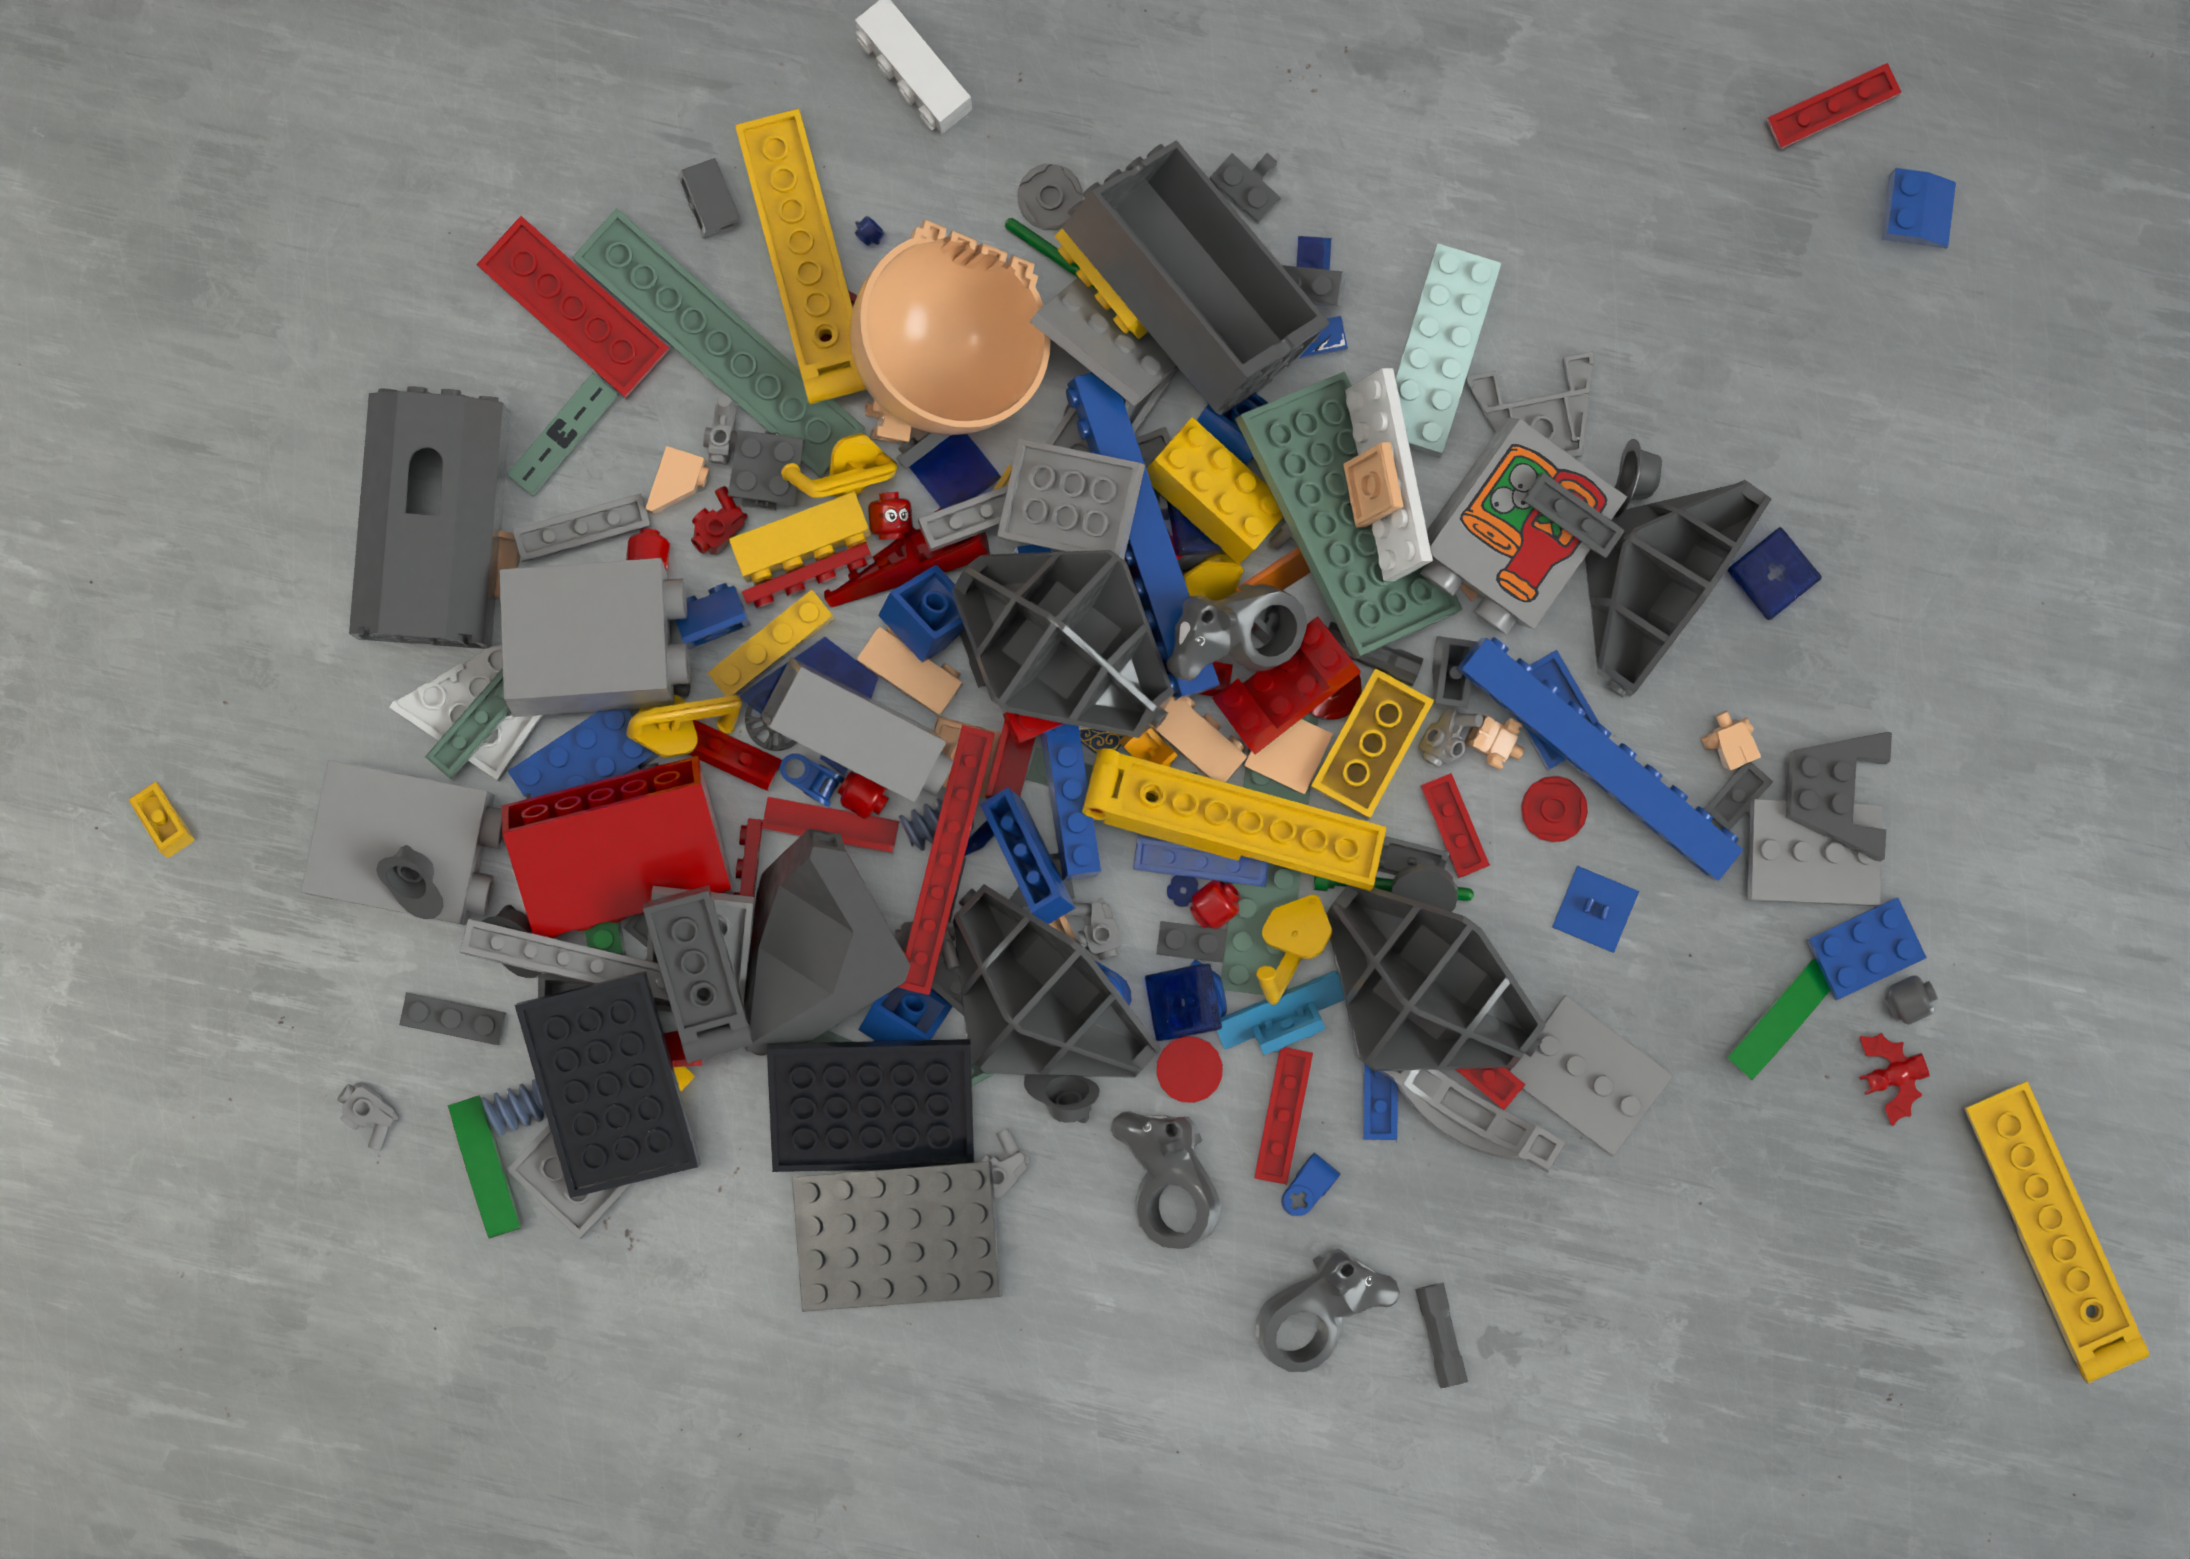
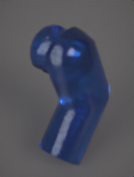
(979, 838)

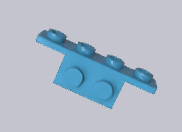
(1287, 1021)

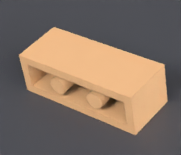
(897, 664)
(1200, 740)

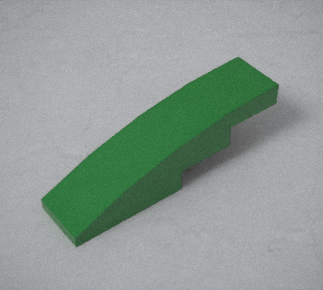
(1780, 1021)
(484, 1167)

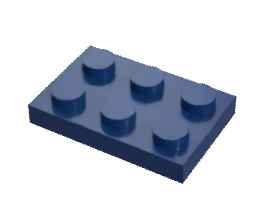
(1555, 671)
(1866, 948)

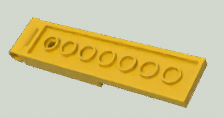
(802, 252)
(1231, 820)
(2056, 1233)

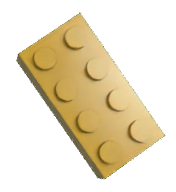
(1215, 490)
(800, 538)
(1371, 744)

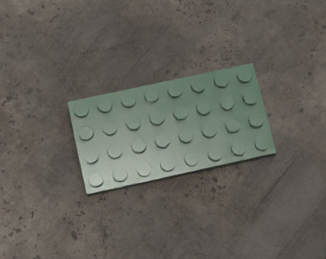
(1302, 455)

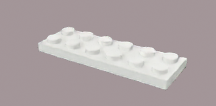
(1376, 419)

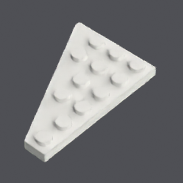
(442, 701)

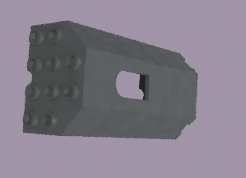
(1195, 275)
(420, 572)

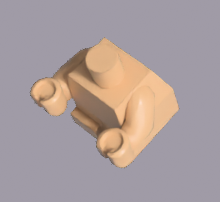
(888, 427)
(1496, 740)
(1732, 741)

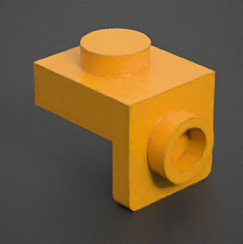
(1149, 748)

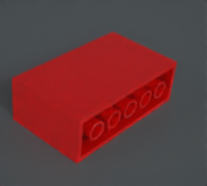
(606, 843)

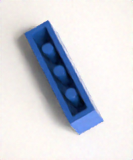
(1027, 856)

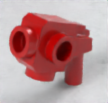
(715, 528)

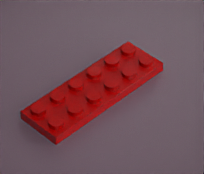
(573, 306)

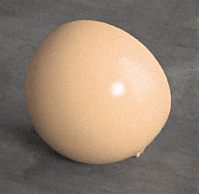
(949, 333)

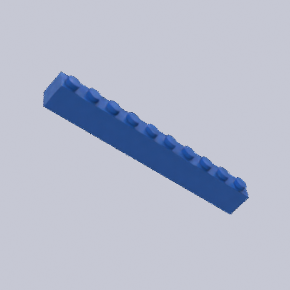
(1149, 548)
(1599, 758)
(1067, 793)

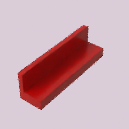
(1009, 764)
(796, 817)

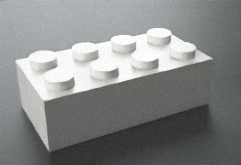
(914, 66)

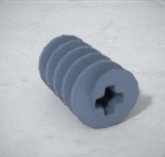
(923, 826)
(514, 1108)

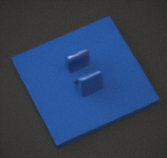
(1595, 909)

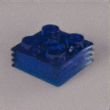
(1796, 574)
(1165, 999)

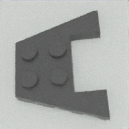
(1824, 790)

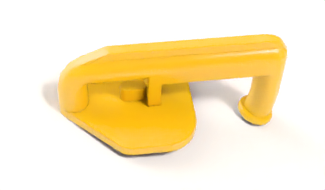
(853, 466)
(1213, 577)
(671, 729)
(1298, 930)

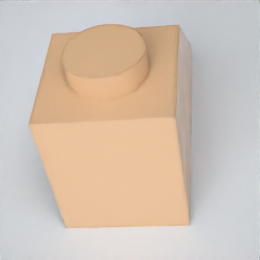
(676, 479)

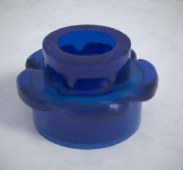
(869, 231)
(1177, 883)

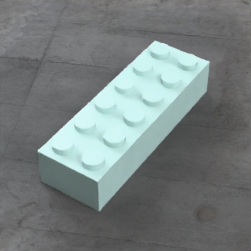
(1442, 344)

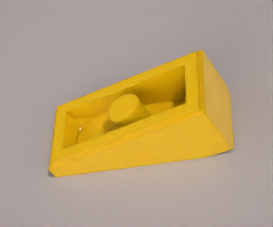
(161, 820)

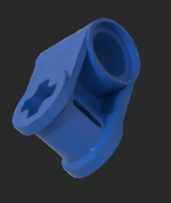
(813, 779)
(1313, 1181)

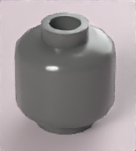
(1911, 1000)

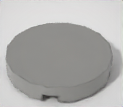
(1048, 195)

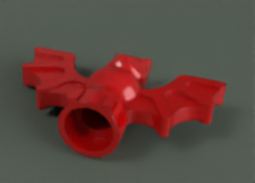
(1900, 1073)

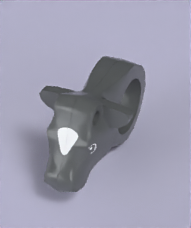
(1223, 626)
(1167, 1153)
(1337, 1290)

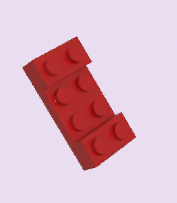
(1284, 695)

